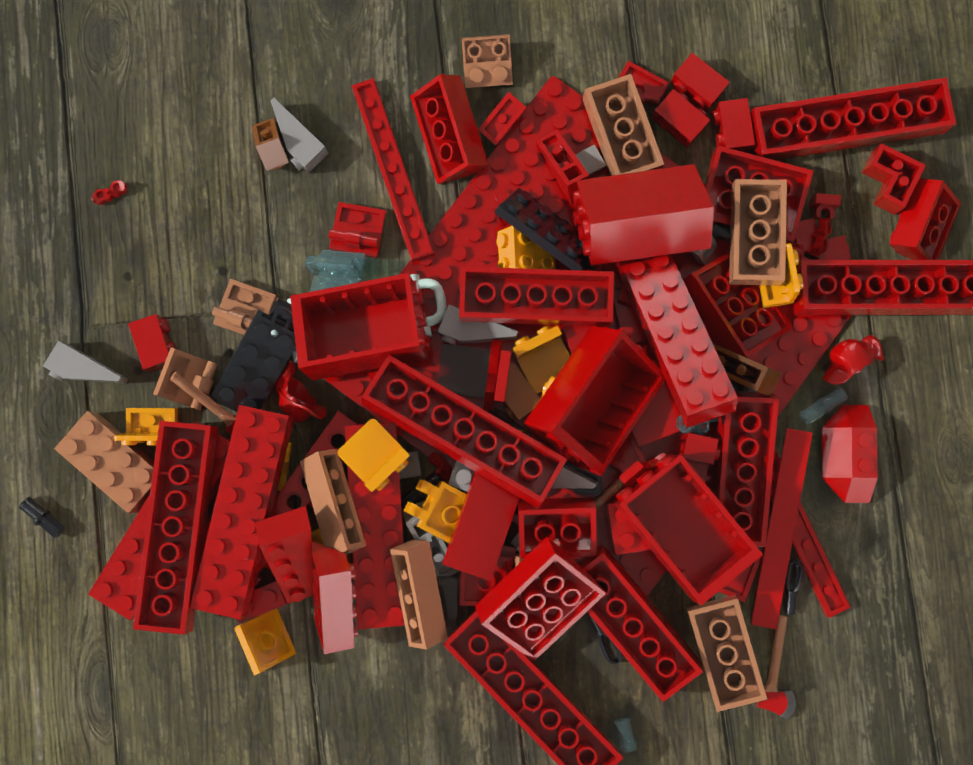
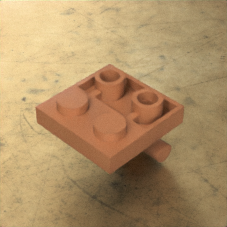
(487, 61)
(240, 306)
(193, 369)

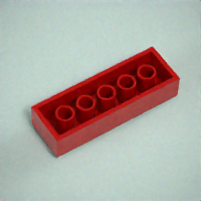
(536, 296)
(746, 462)
(640, 628)

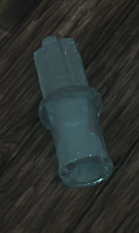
(823, 405)

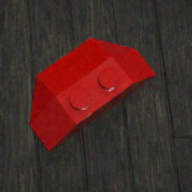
(850, 453)

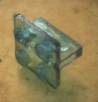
(335, 268)

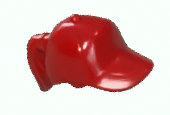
(851, 357)
(294, 397)

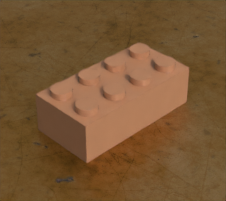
(622, 127)
(758, 232)
(115, 468)
(726, 653)

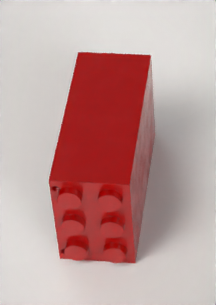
(643, 214)
(359, 326)
(596, 399)
(687, 528)

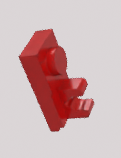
(502, 118)

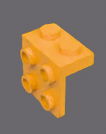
(521, 252)
(789, 290)
(541, 356)
(143, 424)
(373, 455)

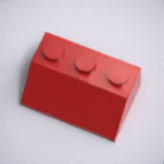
(925, 221)
(564, 521)

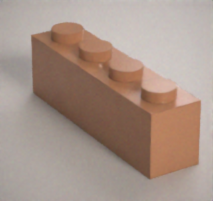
(332, 501)
(419, 594)

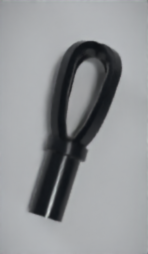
(791, 594)
(600, 633)

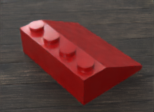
(731, 164)
(734, 312)
(539, 599)

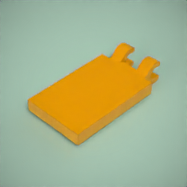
(439, 510)

